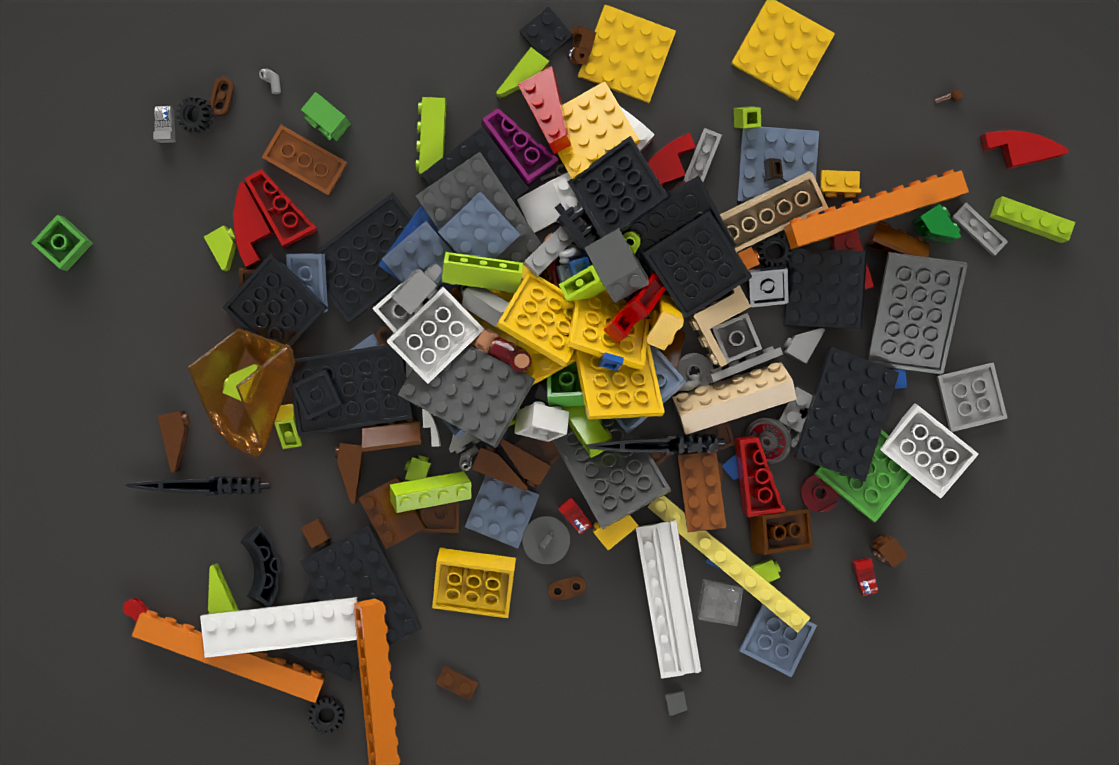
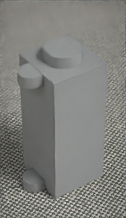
(484, 304)

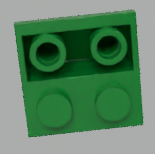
(937, 225)

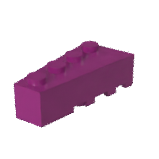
(518, 147)

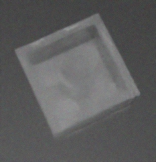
(720, 602)

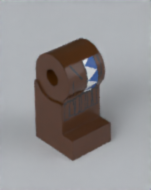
(581, 45)

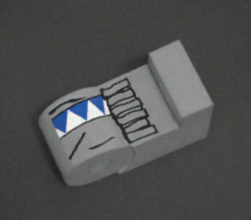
(164, 124)

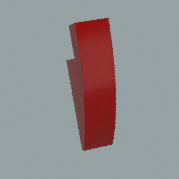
(1022, 147)
(667, 162)
(249, 226)
(635, 309)

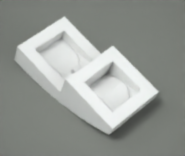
(429, 421)

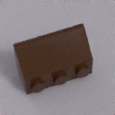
(890, 240)
(392, 435)
(390, 526)

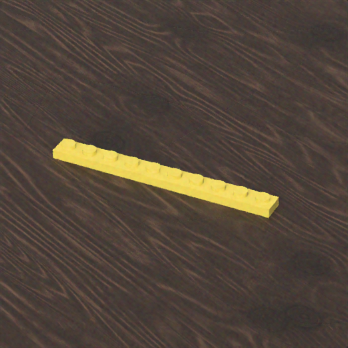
(732, 565)

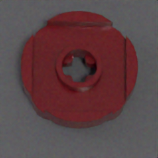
(814, 502)

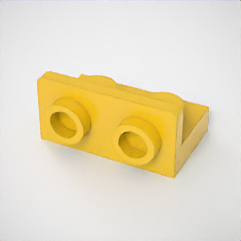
(840, 183)

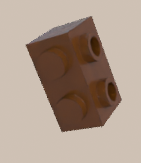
(888, 550)

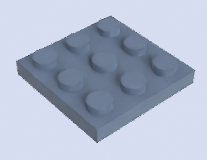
(479, 229)
(417, 252)
(501, 511)
(775, 642)

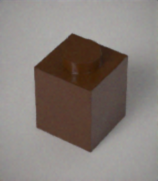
(316, 533)

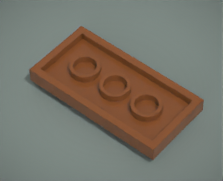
(304, 160)
(701, 491)

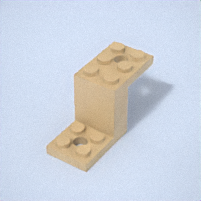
(713, 315)

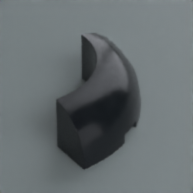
(265, 565)

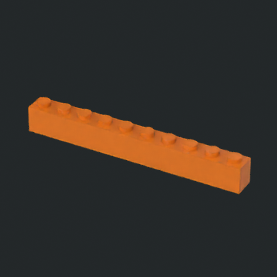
(876, 209)
(251, 665)
(376, 682)

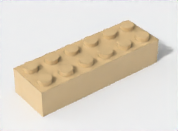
(773, 210)
(734, 397)

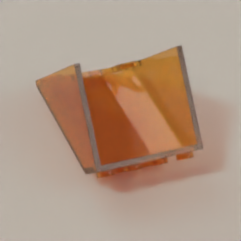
(251, 420)

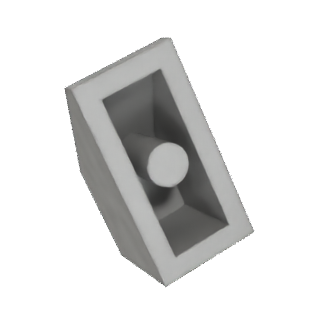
(802, 345)

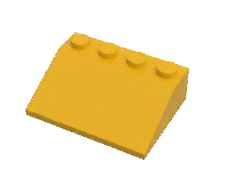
(473, 582)

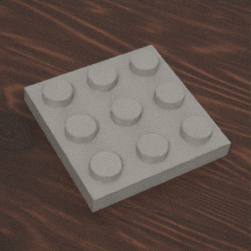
(971, 397)

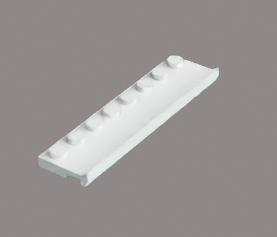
(668, 599)
(278, 627)

